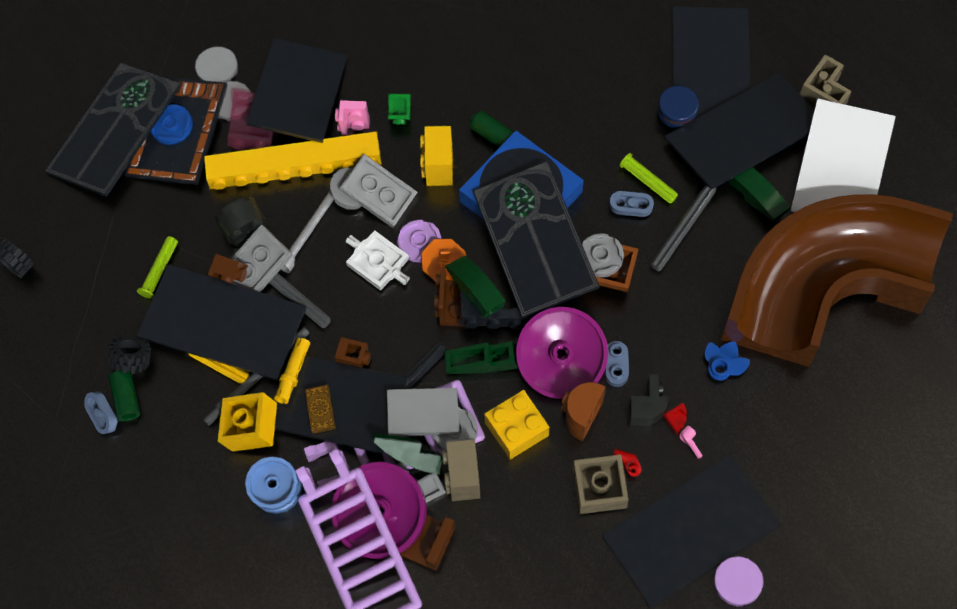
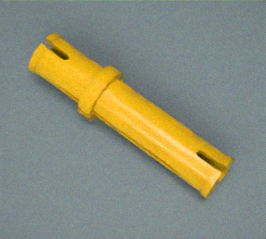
(290, 375)

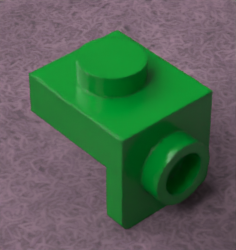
(399, 108)

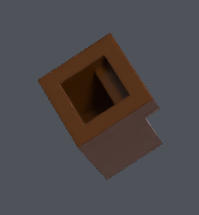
(227, 269)
(350, 347)

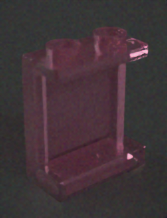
(241, 135)

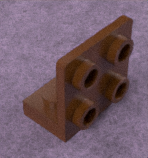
(446, 300)
(431, 543)

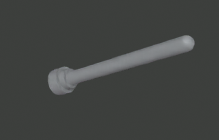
(307, 231)

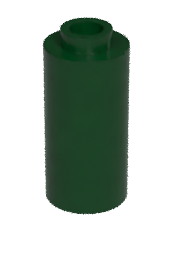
(490, 128)
(124, 395)

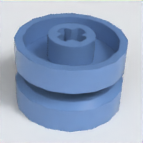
(261, 478)

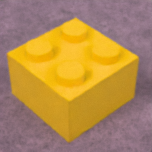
(437, 156)
(247, 422)
(516, 424)

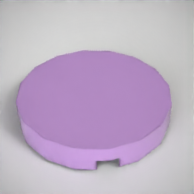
(416, 237)
(738, 581)

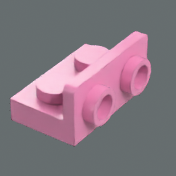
(352, 115)

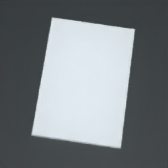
(842, 153)

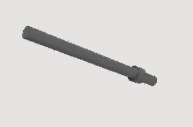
(246, 385)

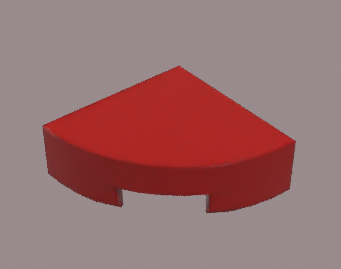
(676, 418)

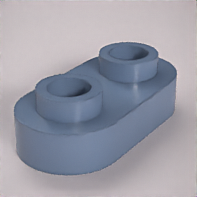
(631, 202)
(617, 362)
(100, 412)

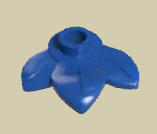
(725, 358)

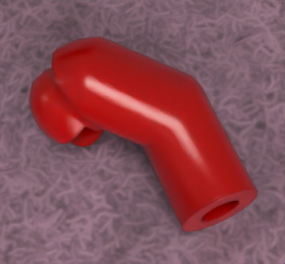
(630, 462)

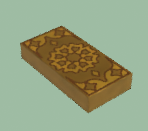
(320, 409)

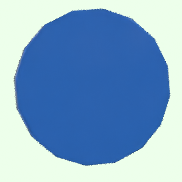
(176, 128)

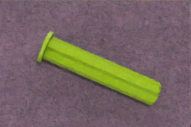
(648, 178)
(158, 268)

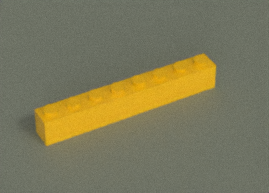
(289, 160)

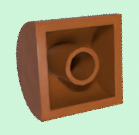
(622, 278)
(582, 407)

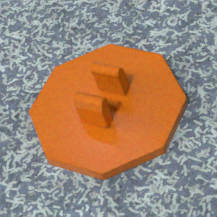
(439, 254)

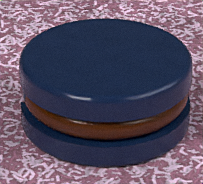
(677, 106)

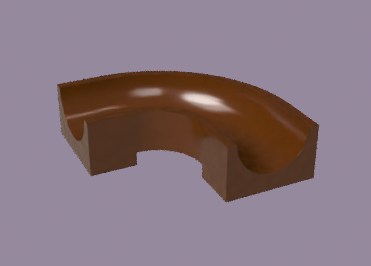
(828, 254)

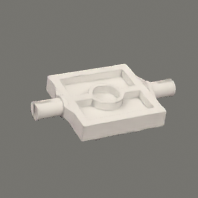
(377, 260)

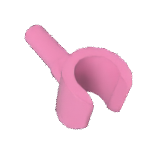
(686, 436)

